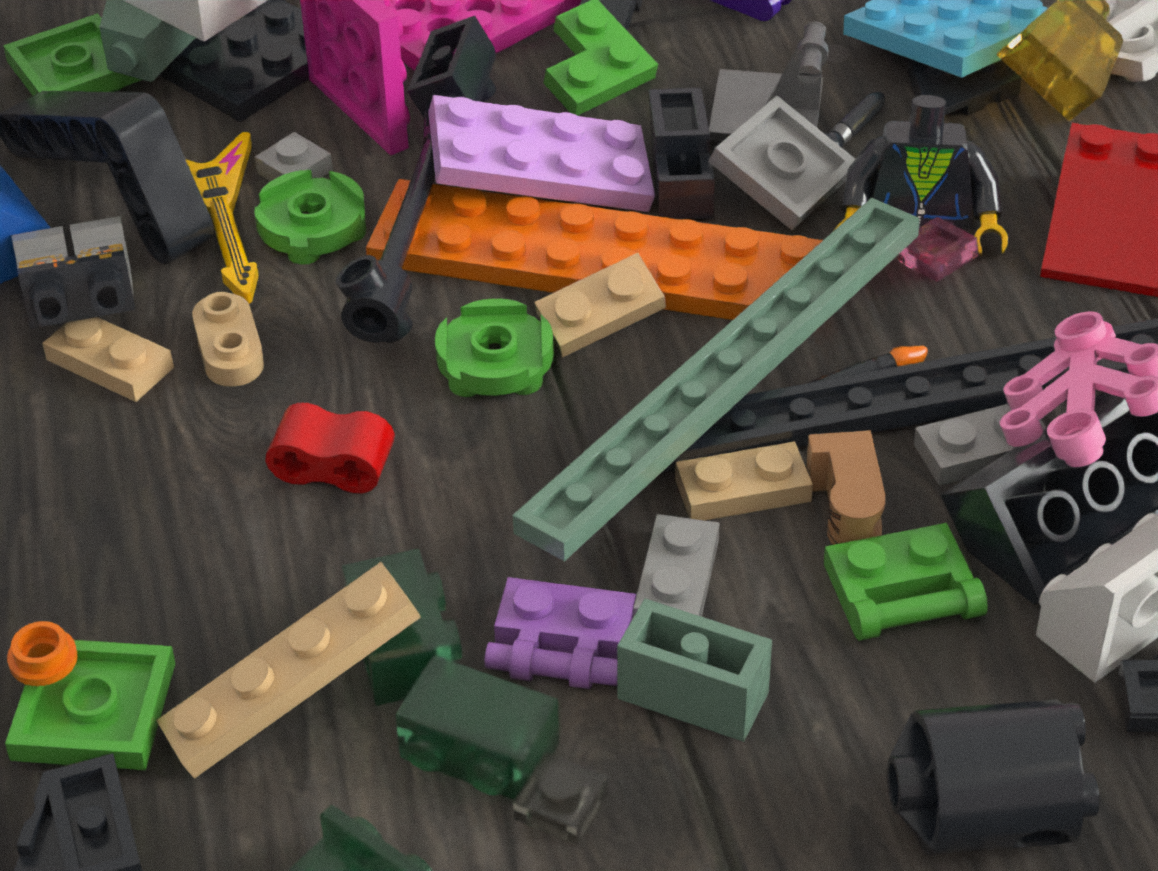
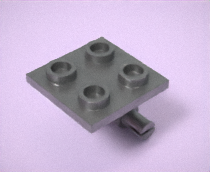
(746, 92)

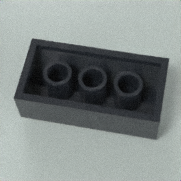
(1043, 519)

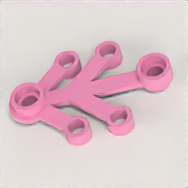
(1080, 345)

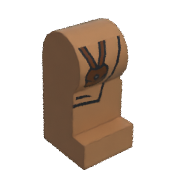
(850, 474)

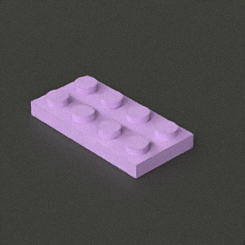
(539, 153)

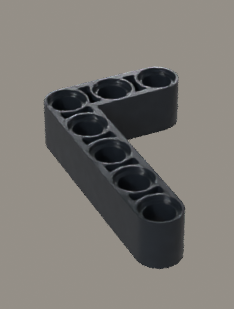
(138, 146)

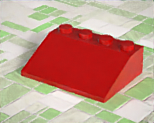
(1106, 211)

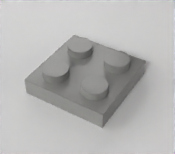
(783, 162)

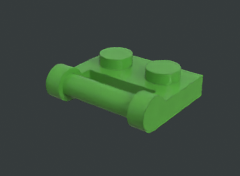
(903, 580)

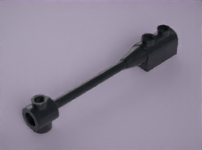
(380, 288)

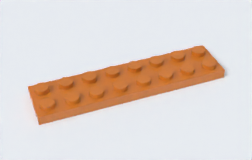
(557, 243)

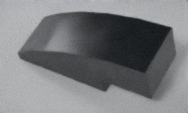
(681, 153)

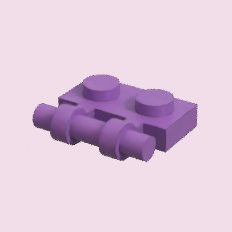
(559, 632)

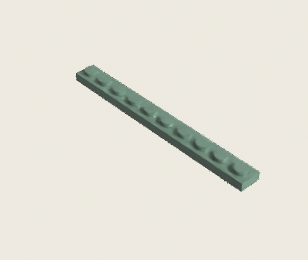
(712, 381)

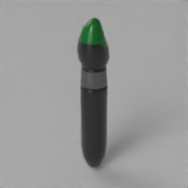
(857, 118)

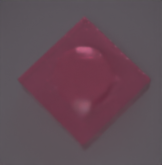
(939, 249)

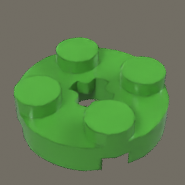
(334, 220)
(514, 368)

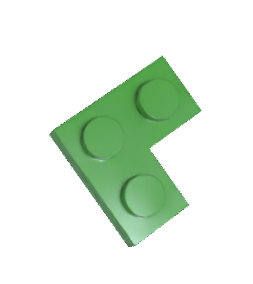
(604, 60)

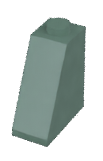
(138, 41)

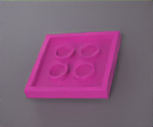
(359, 64)

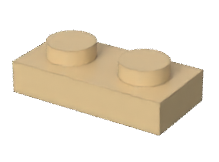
(601, 304)
(109, 356)
(743, 481)

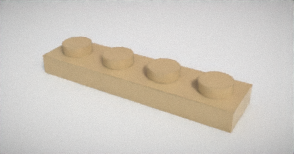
(287, 669)

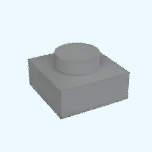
(291, 155)

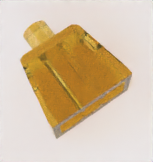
(1066, 54)

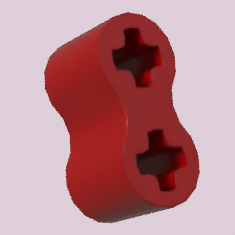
(330, 448)

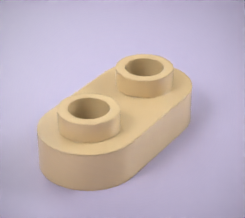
(228, 339)

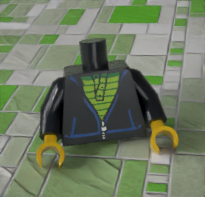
(927, 172)

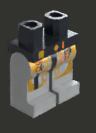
(77, 286)

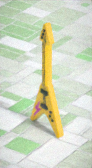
(219, 187)

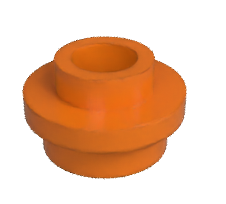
(41, 654)

